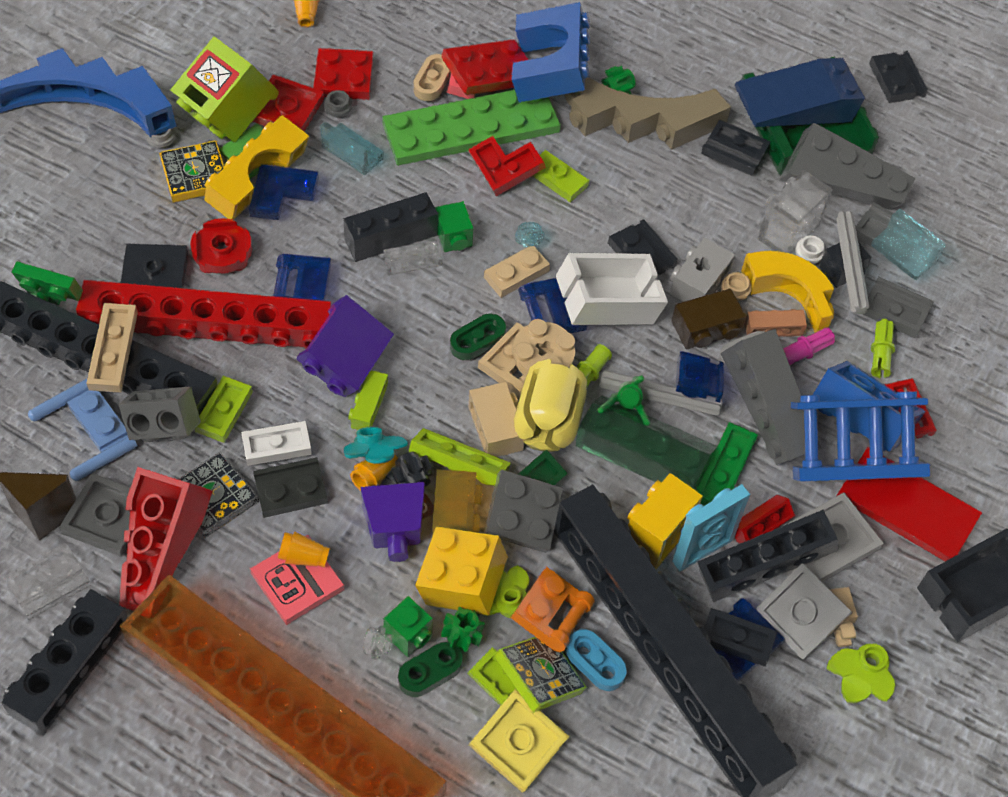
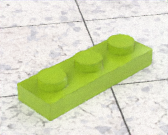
(458, 456)

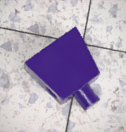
(394, 516)

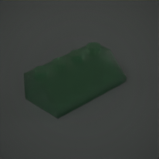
(645, 450)

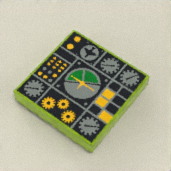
(539, 673)

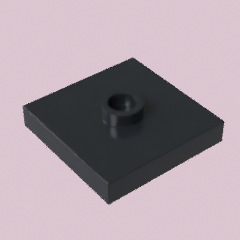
(155, 265)

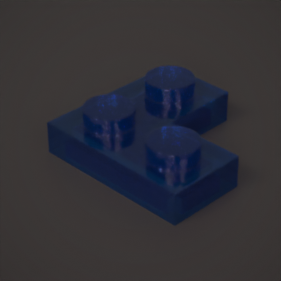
(277, 183)

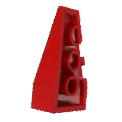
(161, 528)

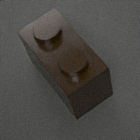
(708, 319)

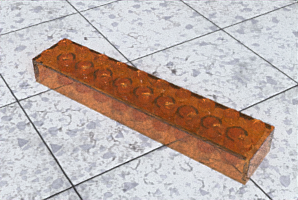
(272, 699)

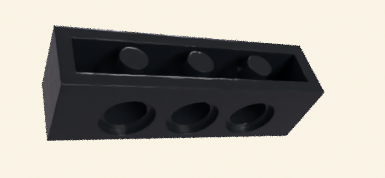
(768, 555)
(41, 709)

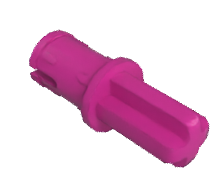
(807, 346)

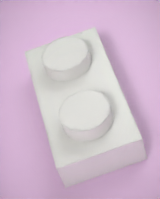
(276, 443)

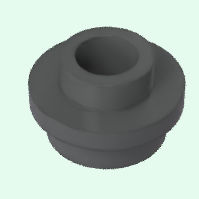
(338, 103)

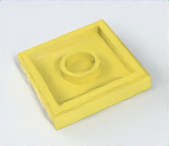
(518, 741)

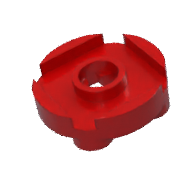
(221, 260)

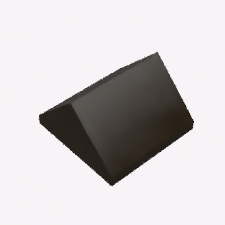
(38, 499)

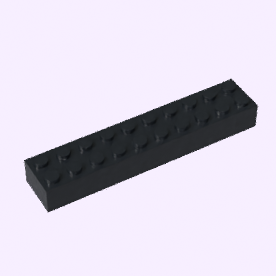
(674, 646)

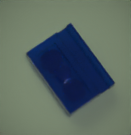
(699, 377)

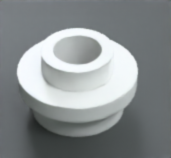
(812, 244)

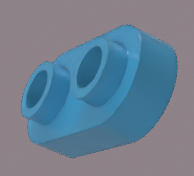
(598, 659)

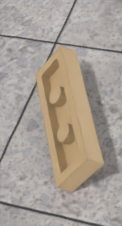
(112, 348)

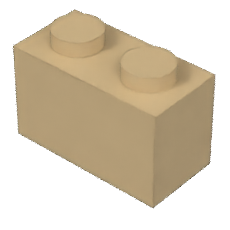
(493, 417)

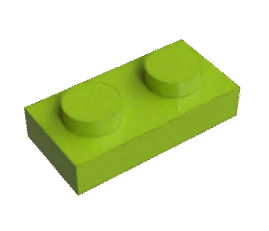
(223, 409)

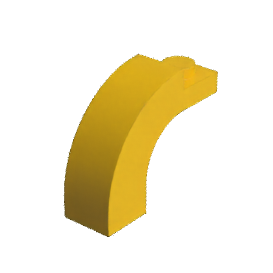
(795, 277)

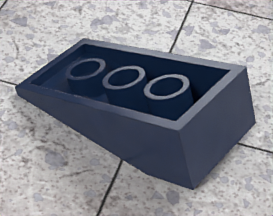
(802, 94)

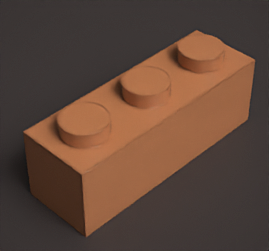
(786, 322)

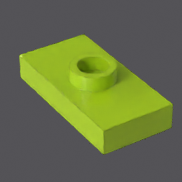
(561, 177)
(492, 677)

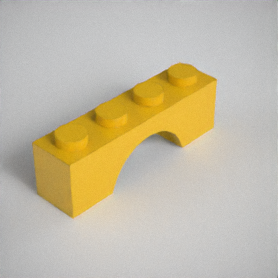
(277, 145)

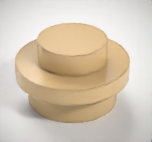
(738, 283)

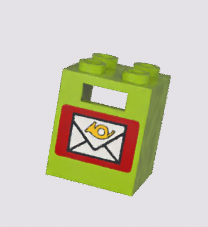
(223, 90)

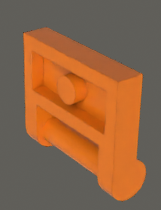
(542, 604)

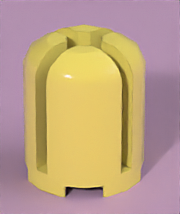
(550, 406)

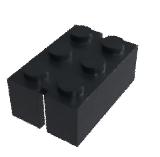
(970, 587)

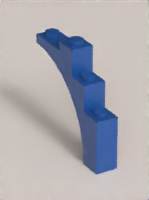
(92, 83)

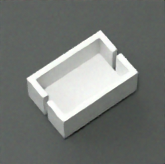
(611, 289)

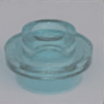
(529, 234)

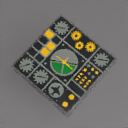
(230, 492)

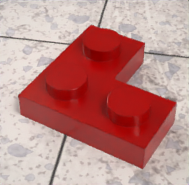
(505, 170)

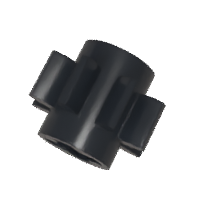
(412, 469)

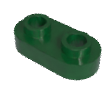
(475, 336)
(432, 669)

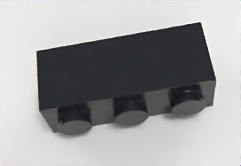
(390, 226)

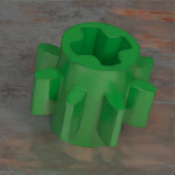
(619, 79)
(462, 629)

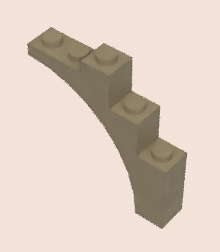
(635, 116)

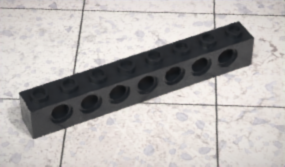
(26, 315)

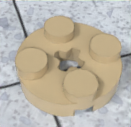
(544, 334)

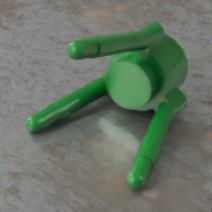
(630, 397)

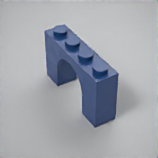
(561, 71)

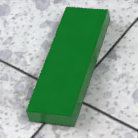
(726, 462)

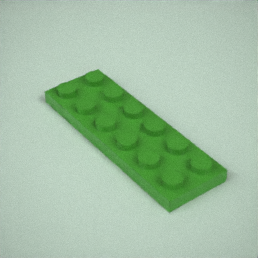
(465, 123)

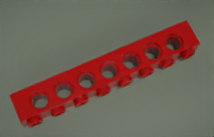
(216, 306)

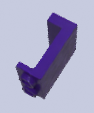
(345, 347)

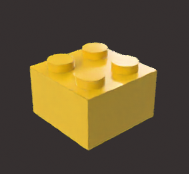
(662, 516)
(462, 570)

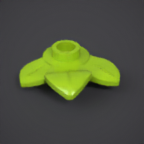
(511, 586)
(860, 677)

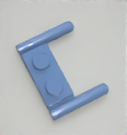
(96, 419)

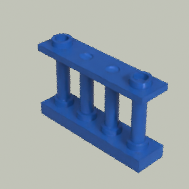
(877, 464)

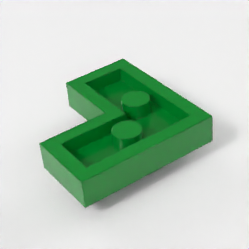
(46, 284)

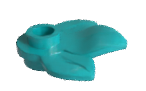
(374, 445)

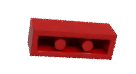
(764, 518)

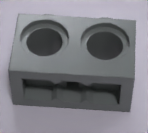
(151, 414)

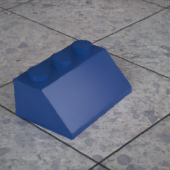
(851, 383)

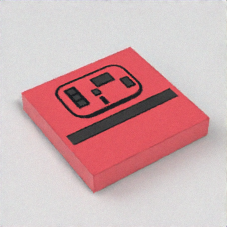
(295, 588)

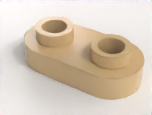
(431, 78)

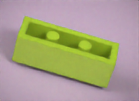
(368, 400)

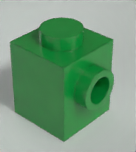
(409, 626)

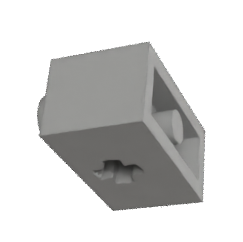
(702, 271)

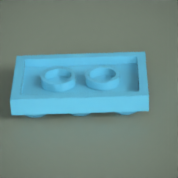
(710, 526)

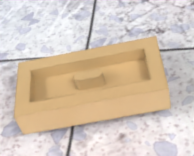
(516, 271)

